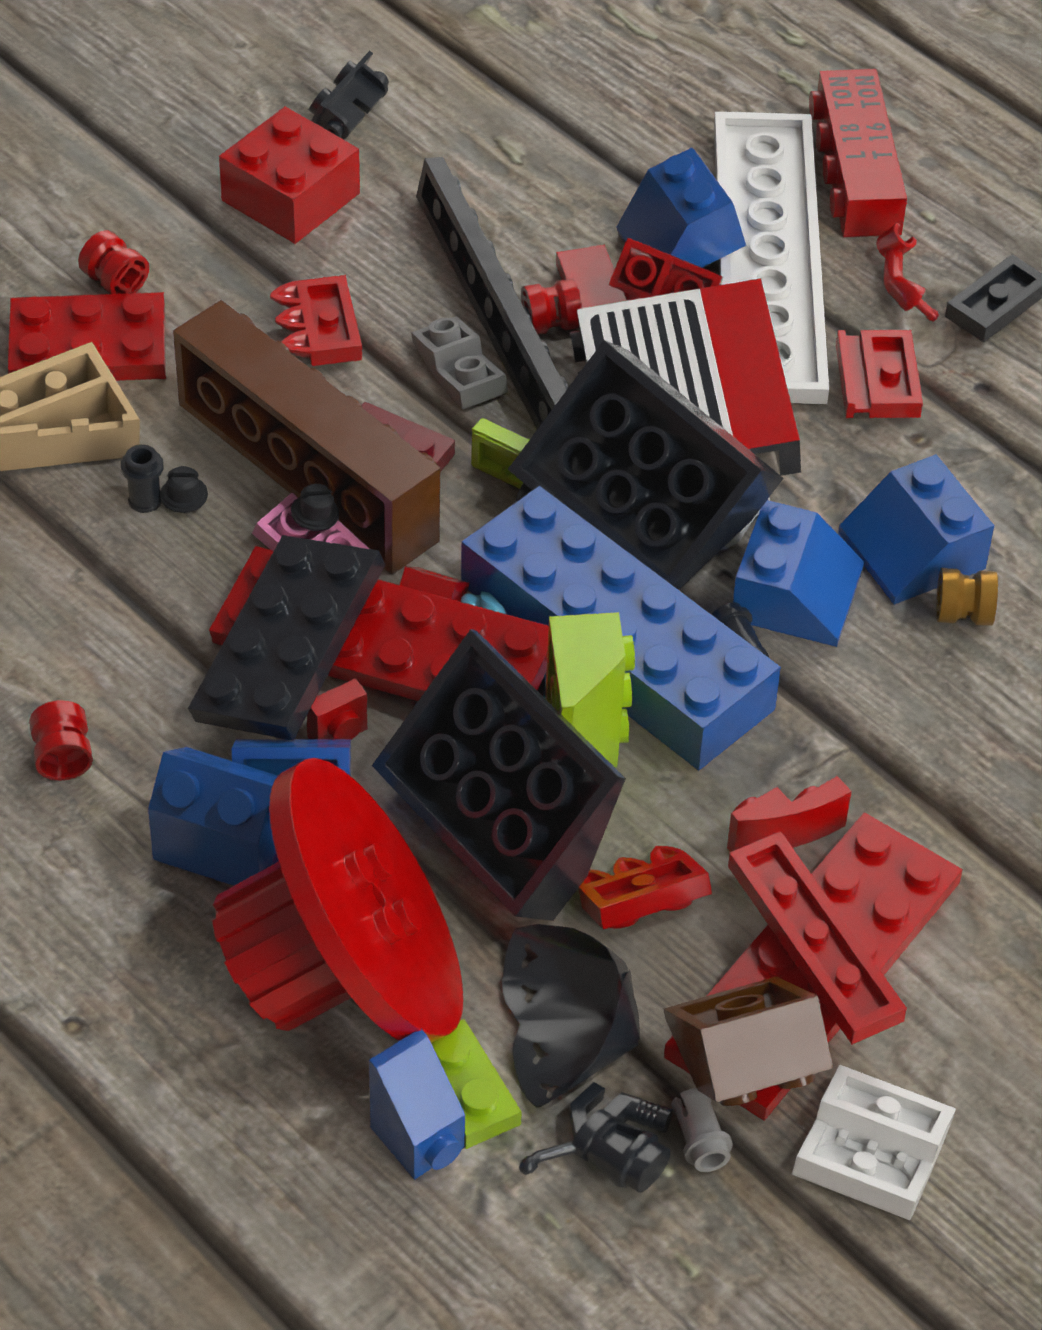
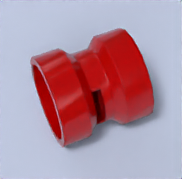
(111, 262)
(552, 305)
(60, 740)

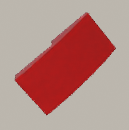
(652, 273)
(807, 818)

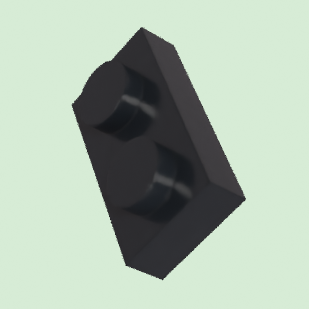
(996, 298)

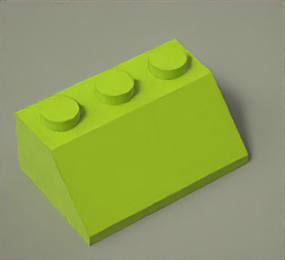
(589, 677)

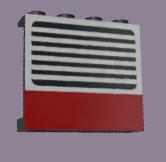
(714, 351)

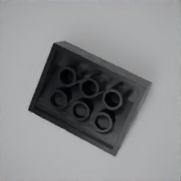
(645, 466)
(503, 780)

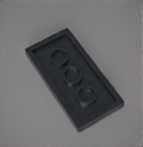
(287, 637)

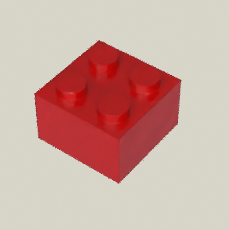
(289, 174)

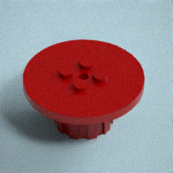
(339, 915)

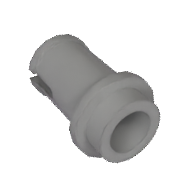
(706, 1144)

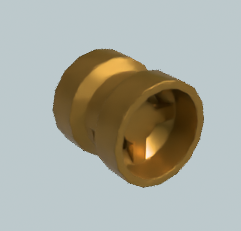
(964, 596)

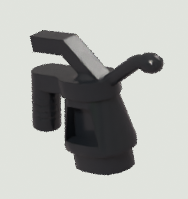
(617, 1149)

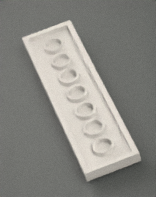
(771, 179)

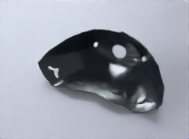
(578, 1016)

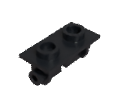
(353, 85)

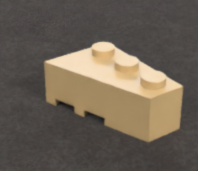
(64, 413)

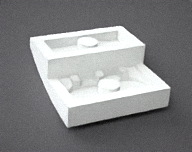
(874, 1142)

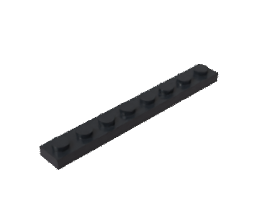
(490, 290)

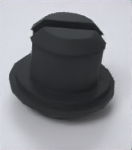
(183, 490)
(315, 508)

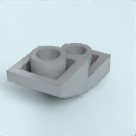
(457, 362)

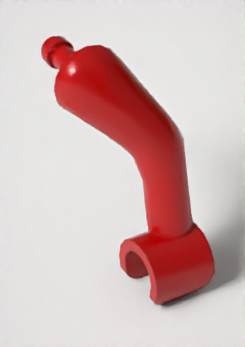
(903, 291)

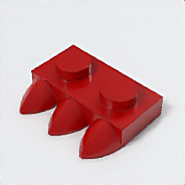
(321, 319)
(643, 888)

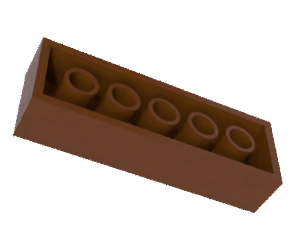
(307, 432)

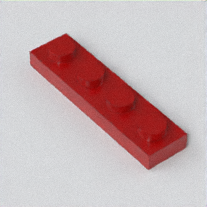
(817, 938)

